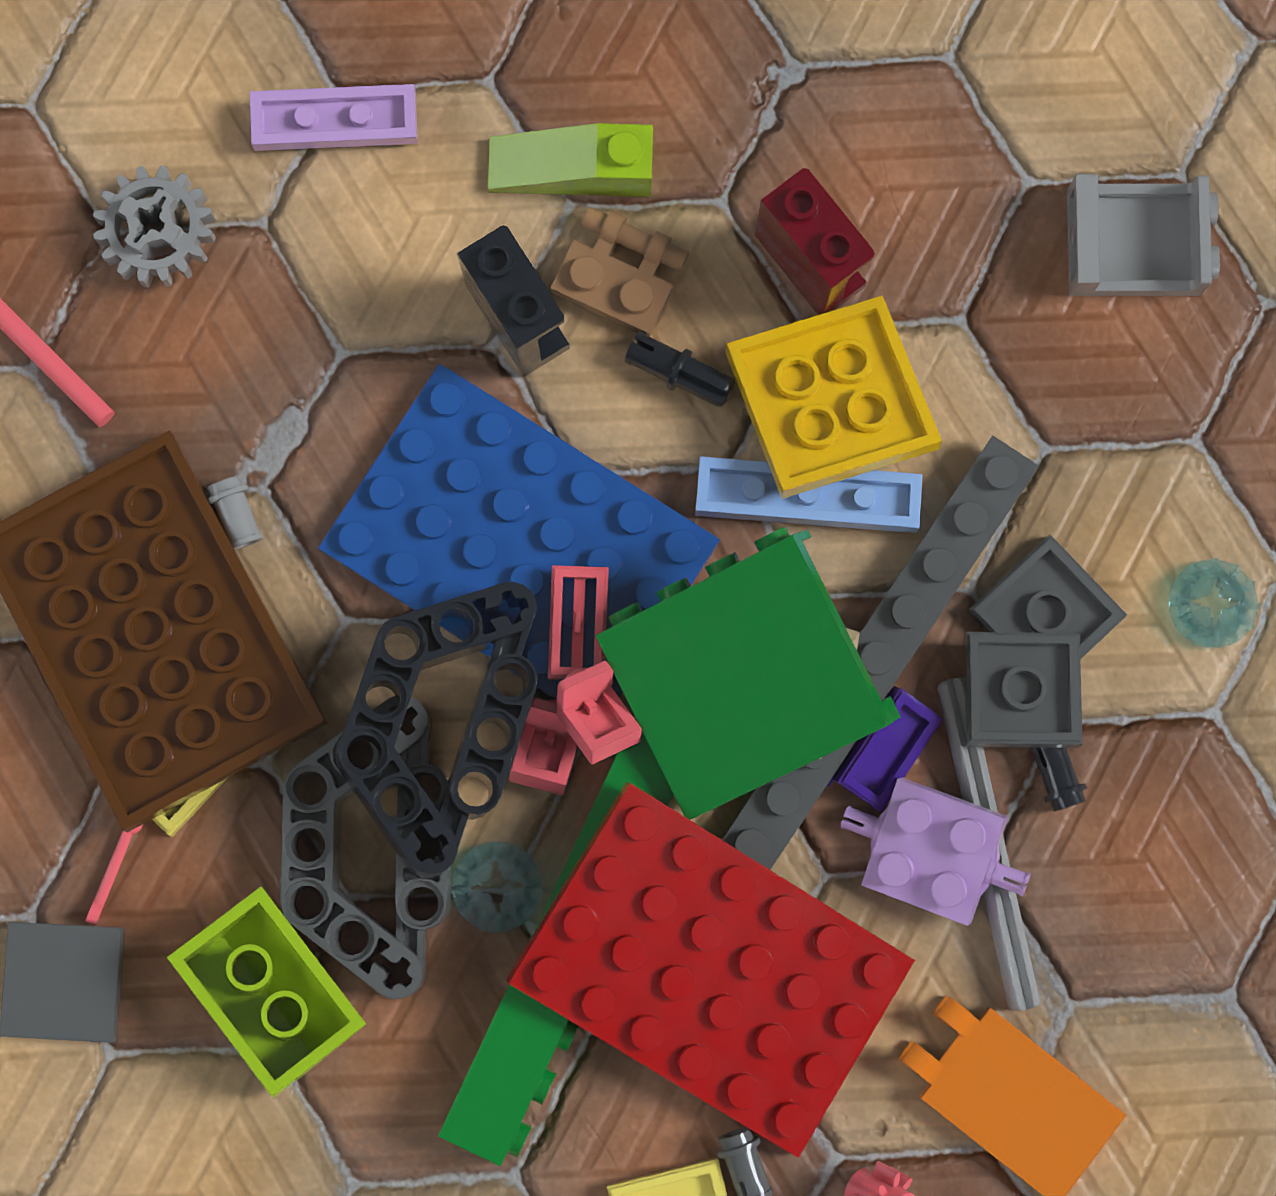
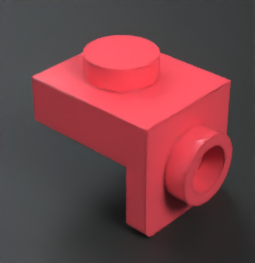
(595, 713)
(544, 750)

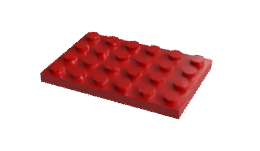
(710, 970)

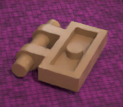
(612, 287)

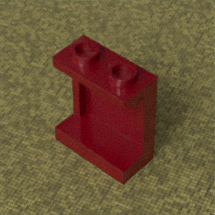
(813, 242)

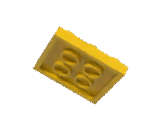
(832, 397)

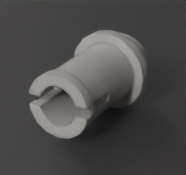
(234, 512)

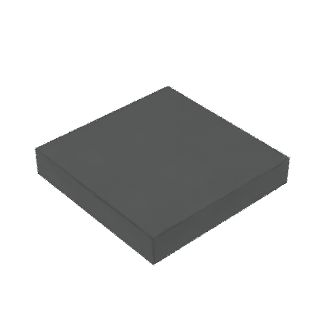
(1049, 596)
(1023, 690)
(62, 982)

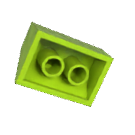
(266, 992)

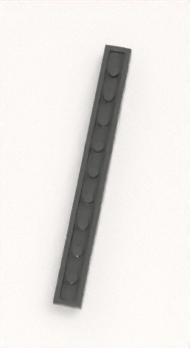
(895, 634)

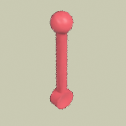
(110, 875)

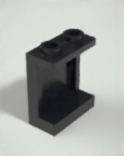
(513, 299)

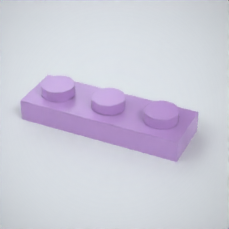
(333, 117)

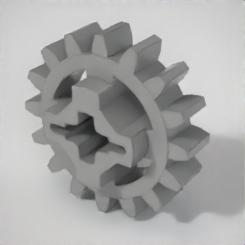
(163, 207)

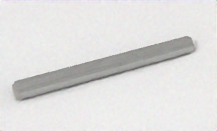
(1000, 903)

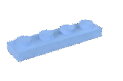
(861, 502)

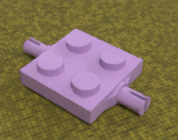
(934, 851)

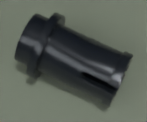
(1059, 778)

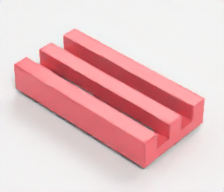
(580, 575)

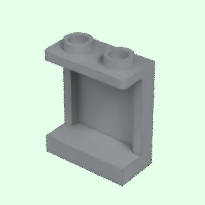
(1141, 238)

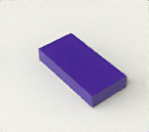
(889, 753)

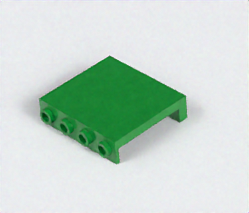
(743, 674)

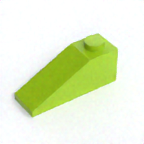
(574, 161)

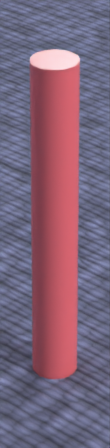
(54, 366)

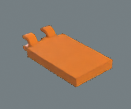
(1014, 1099)

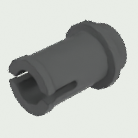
(744, 1162)

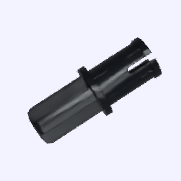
(679, 369)

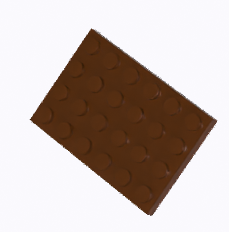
(151, 632)

